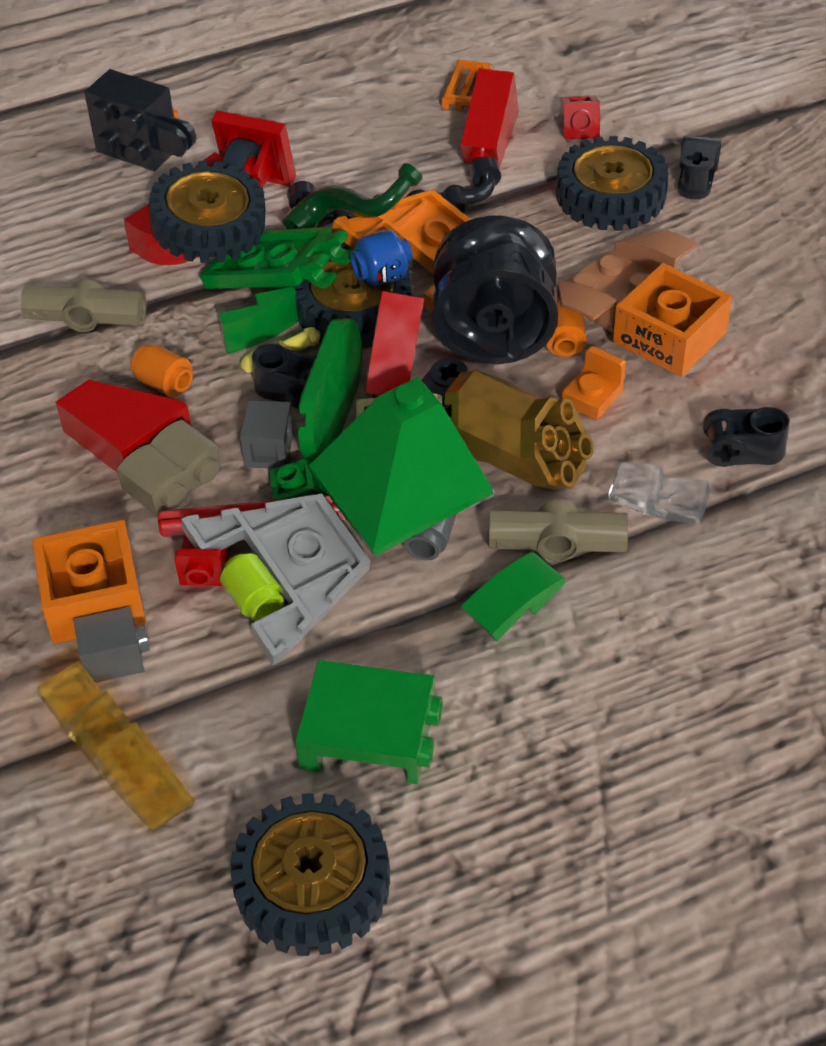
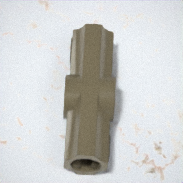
(84, 305)
(558, 530)

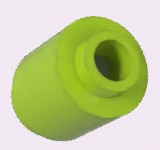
(251, 586)

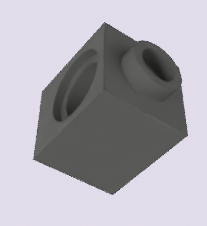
(267, 434)

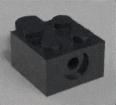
(136, 120)

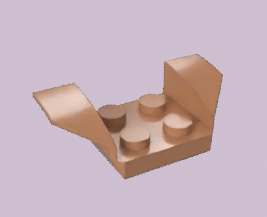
(618, 272)

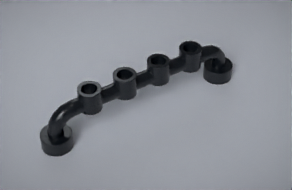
(484, 175)

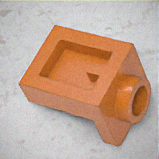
(597, 383)

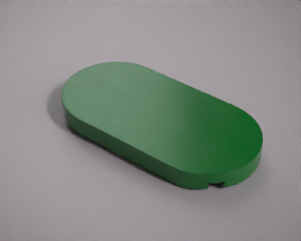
(330, 387)

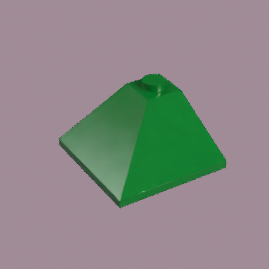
(400, 468)

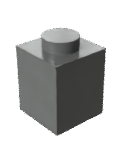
(111, 644)

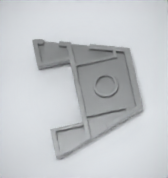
(303, 550)

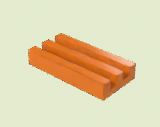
(463, 99)

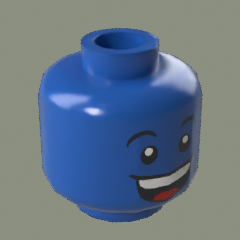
(381, 258)

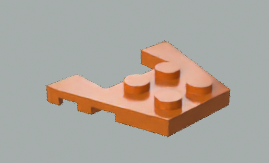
(419, 219)

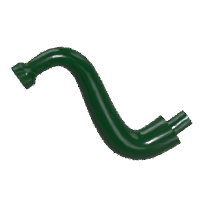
(333, 198)

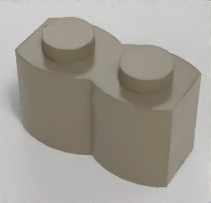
(169, 467)

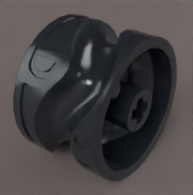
(495, 290)

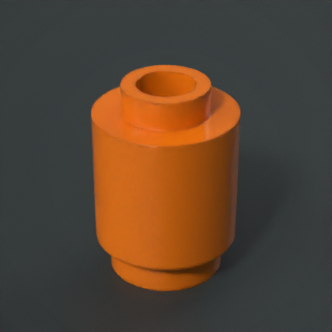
(569, 334)
(162, 370)

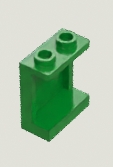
(369, 718)

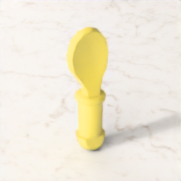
(308, 337)

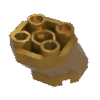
(519, 430)

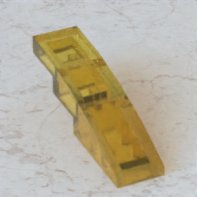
(115, 747)

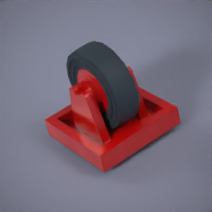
(255, 146)

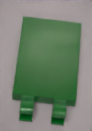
(281, 260)

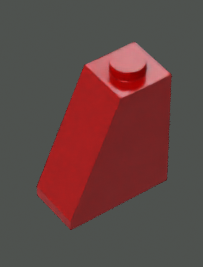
(490, 116)
(393, 342)
(116, 419)

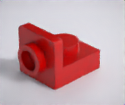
(581, 116)
(200, 566)

